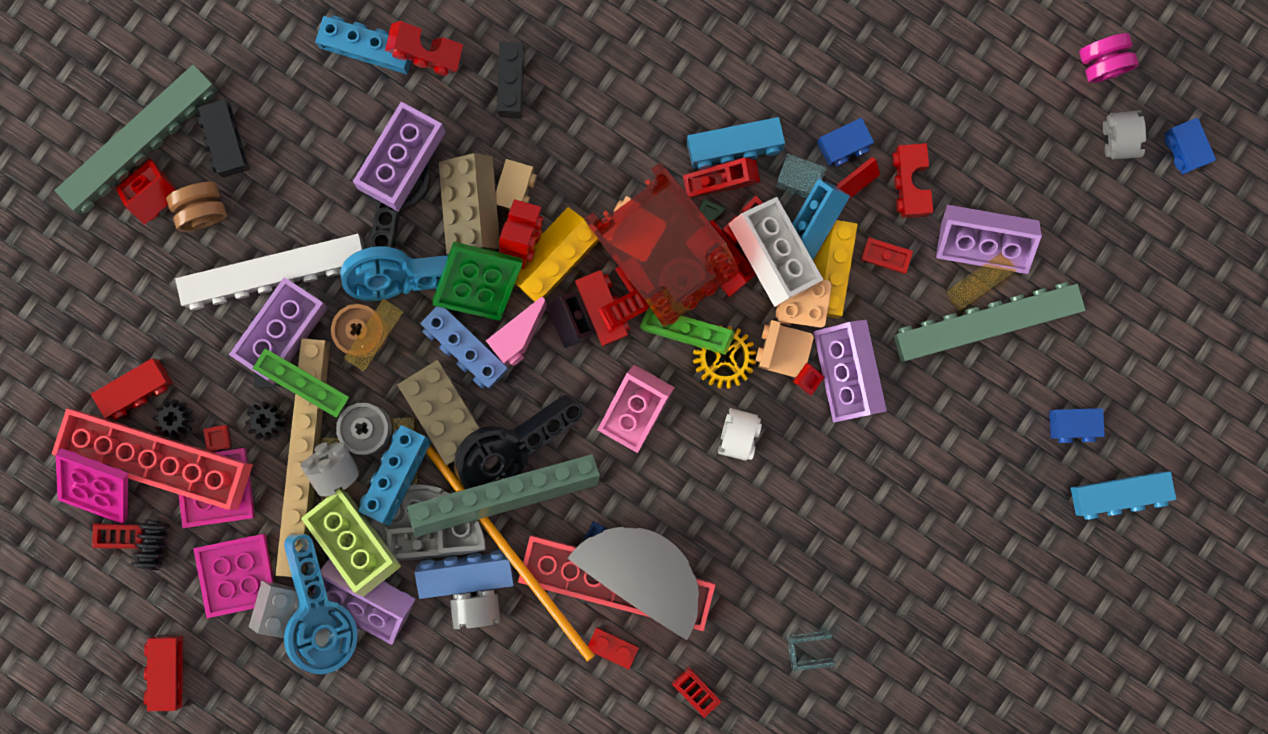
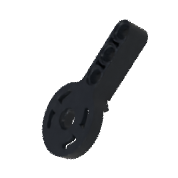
(390, 231)
(512, 443)

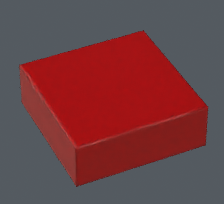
(808, 379)
(217, 438)

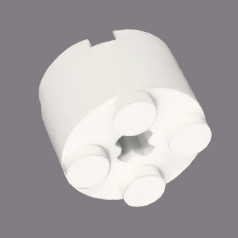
(739, 433)

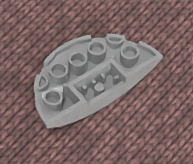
(443, 543)
(645, 573)

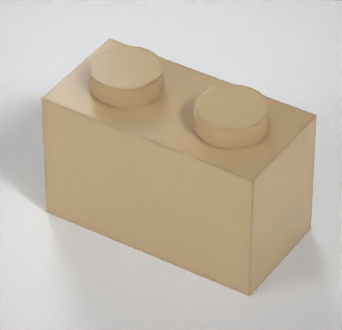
(514, 184)

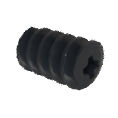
(151, 544)

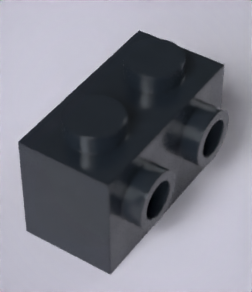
(571, 319)

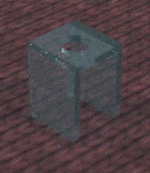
(799, 176)
(808, 664)

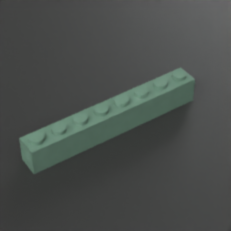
(136, 140)
(988, 323)
(503, 495)

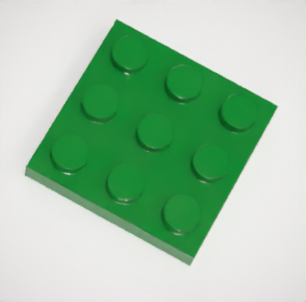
(477, 281)

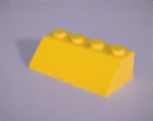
(556, 255)
(835, 262)

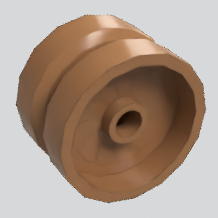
(196, 206)
(346, 324)

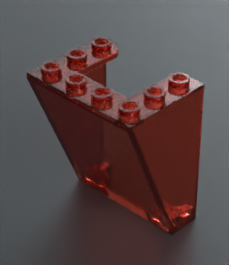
(665, 248)

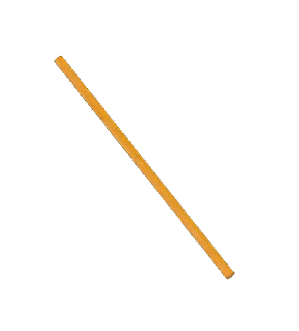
(516, 561)

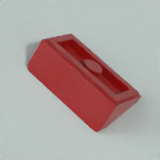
(860, 177)

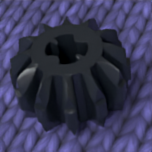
(171, 410)
(261, 429)

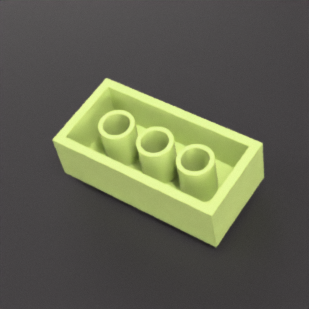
(351, 542)

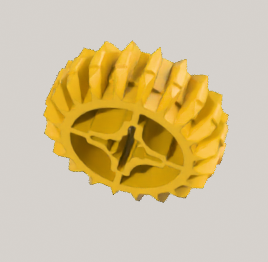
(732, 365)

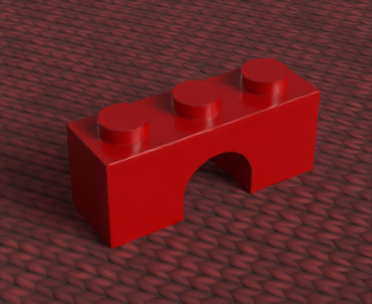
(405, 44)
(911, 200)

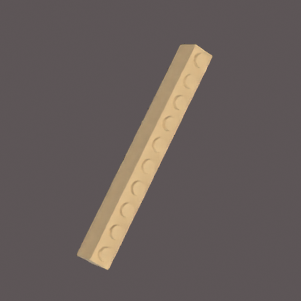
(303, 440)

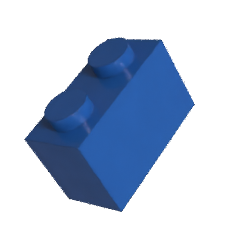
(845, 142)
(1189, 146)
(1077, 424)

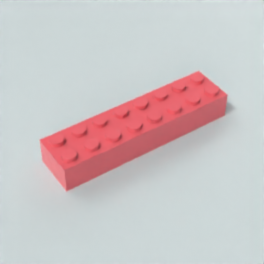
(156, 459)
(556, 573)

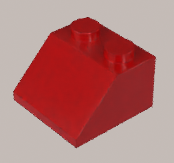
(145, 191)

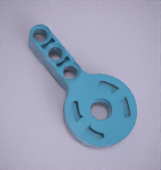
(388, 265)
(314, 616)

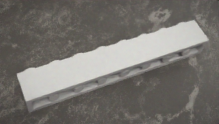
(266, 272)

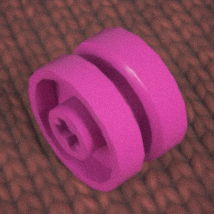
(1109, 58)

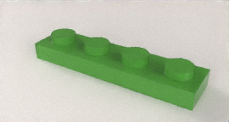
(691, 332)
(300, 382)

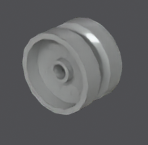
(351, 424)

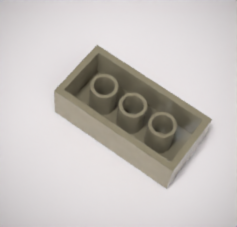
(469, 201)
(439, 409)

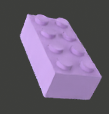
(399, 156)

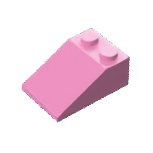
(515, 337)
(635, 408)

